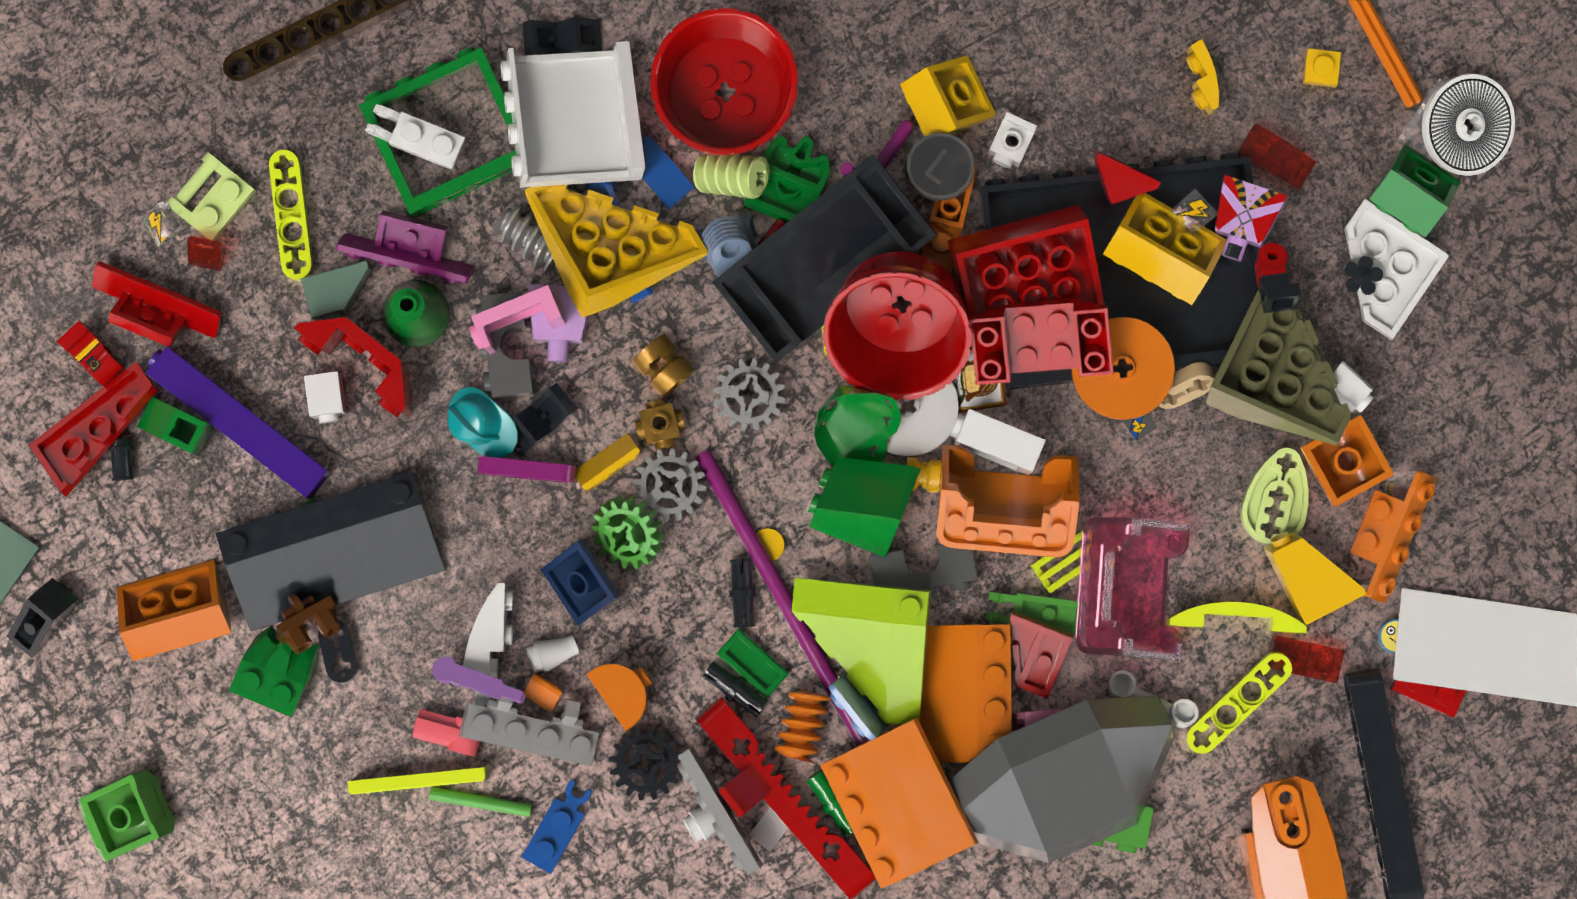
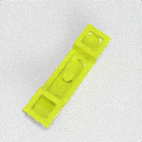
(1277, 620)

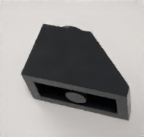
(41, 617)

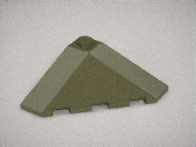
(1279, 378)

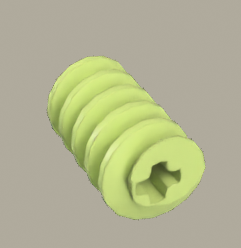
(731, 175)

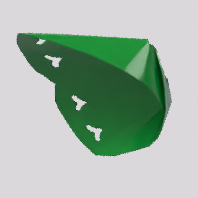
(855, 425)

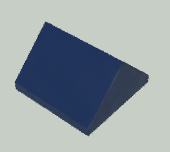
(580, 582)

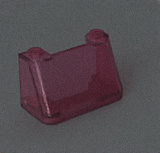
(1126, 587)

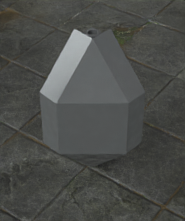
(1066, 777)

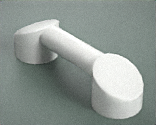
(1181, 713)

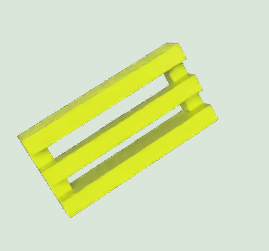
(1043, 577)

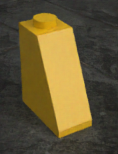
(1309, 578)

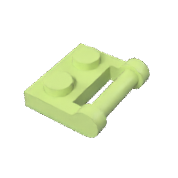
(218, 205)

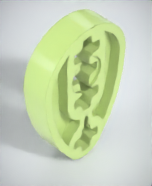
(1256, 497)

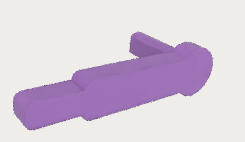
(448, 671)

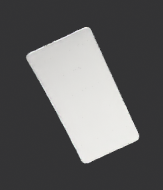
(771, 827)

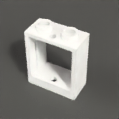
(997, 441)

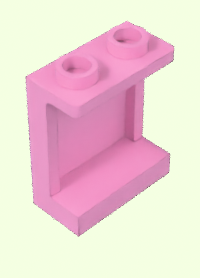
(514, 311)

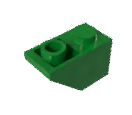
(175, 426)

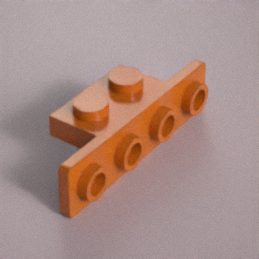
(1389, 531)

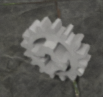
(765, 397)
(681, 474)

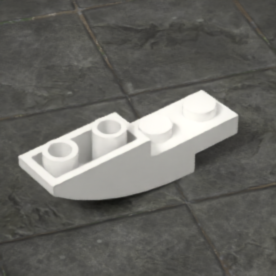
(490, 635)

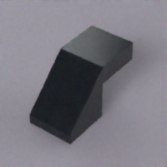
(564, 36)
(542, 418)

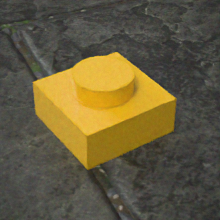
(1321, 67)

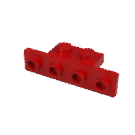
(151, 308)

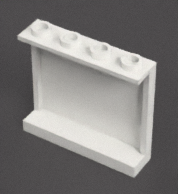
(573, 117)

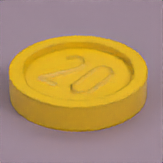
(772, 542)

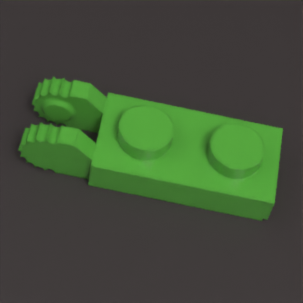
(1052, 611)

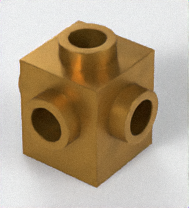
(661, 438)

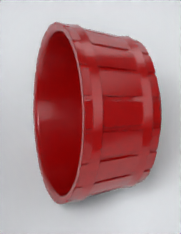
(717, 50)
(892, 349)

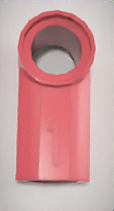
(443, 731)

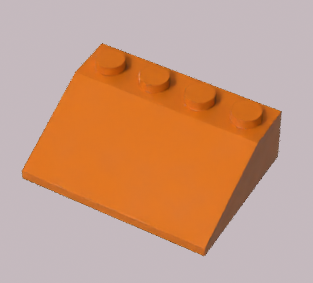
(966, 689)
(899, 803)

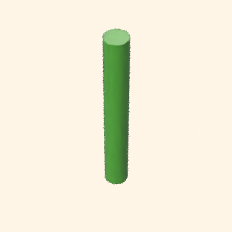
(480, 801)

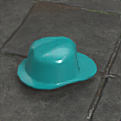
(481, 423)

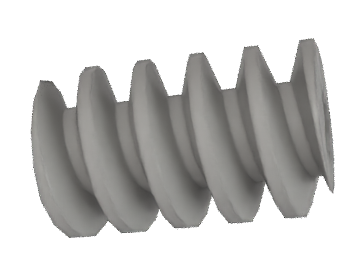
(524, 236)

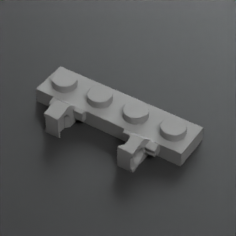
(558, 738)
(726, 824)

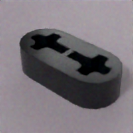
(347, 651)

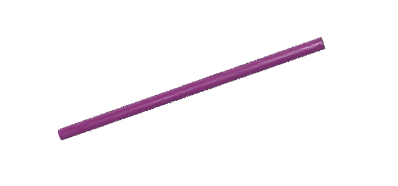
(773, 580)

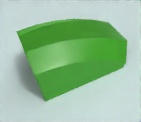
(126, 815)

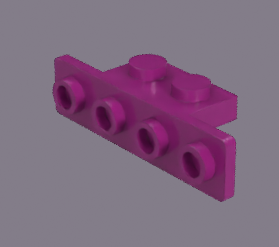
(407, 244)

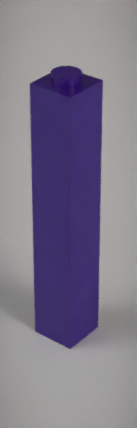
(237, 422)

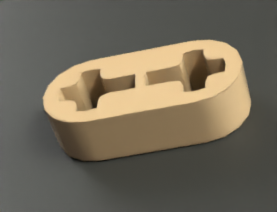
(1189, 384)

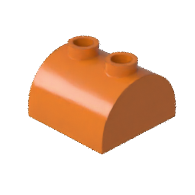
(1350, 465)
(623, 691)

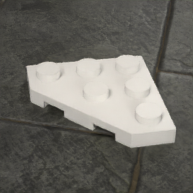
(1406, 262)

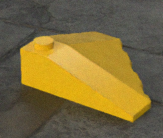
(606, 249)

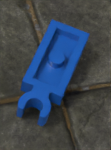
(556, 830)

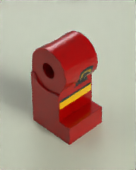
(90, 353)

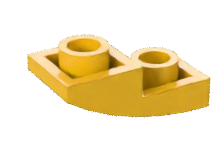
(1205, 89)

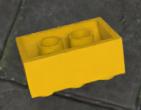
(1162, 250)

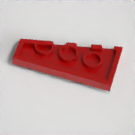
(89, 430)

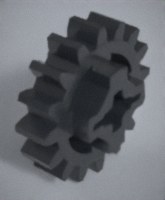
(642, 747)

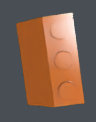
(172, 610)

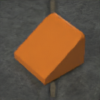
(543, 692)

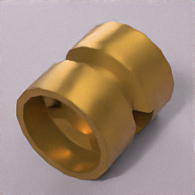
(671, 374)

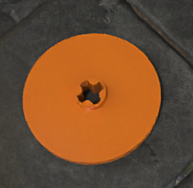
(1144, 385)

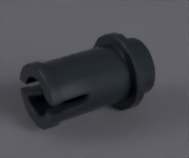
(121, 460)

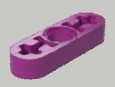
(526, 469)

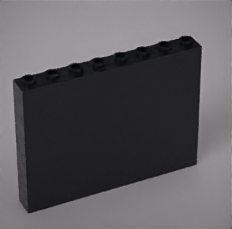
(1193, 331)

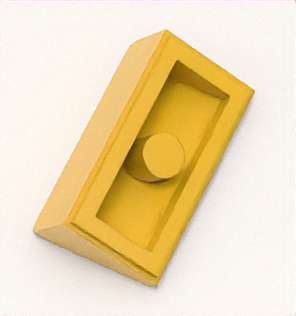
(607, 463)

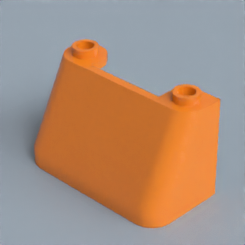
(1007, 509)

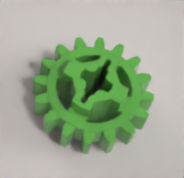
(628, 532)

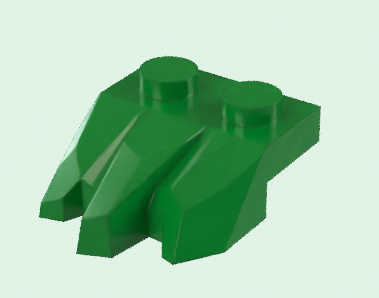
(793, 179)
(274, 673)

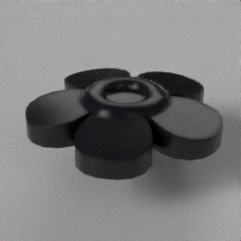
(1362, 275)

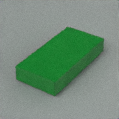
(752, 663)

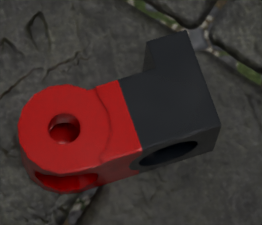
(1273, 282)

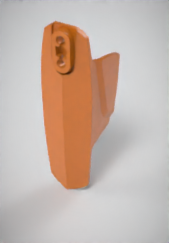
(1293, 865)

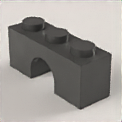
(506, 376)
(953, 568)

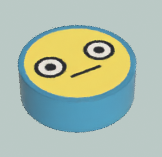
(1388, 636)

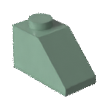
(335, 291)

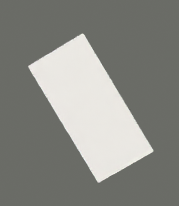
(1487, 647)

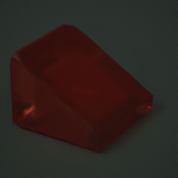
(205, 253)

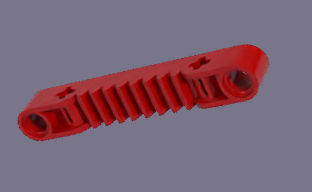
(848, 868)

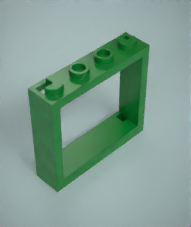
(462, 184)

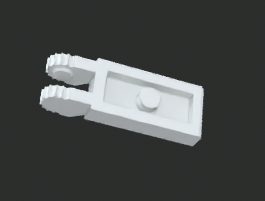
(419, 137)

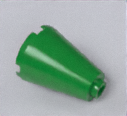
(424, 321)

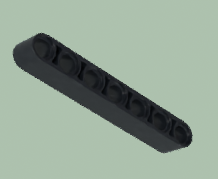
(1383, 784)

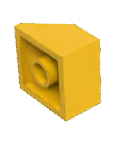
(948, 97)

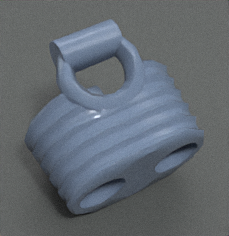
(728, 241)

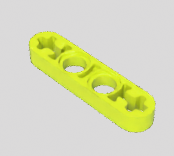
(286, 216)
(1235, 699)

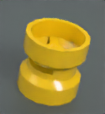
(929, 474)

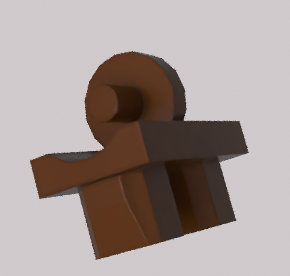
(304, 616)

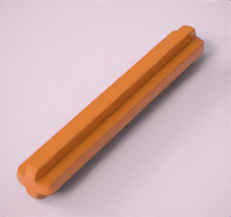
(1387, 52)

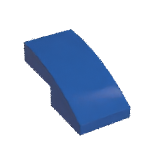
(662, 174)

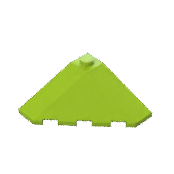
(874, 636)

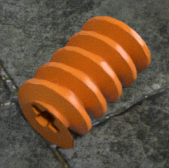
(802, 725)

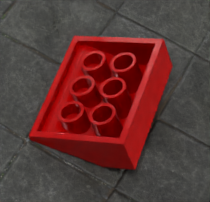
(1027, 262)

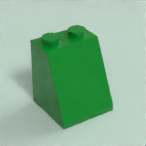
(863, 502)

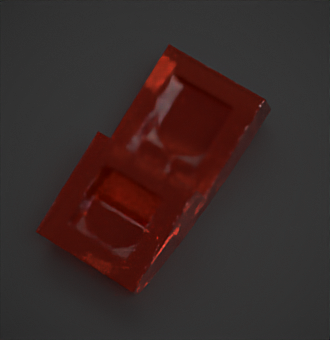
(1276, 156)
(1308, 659)

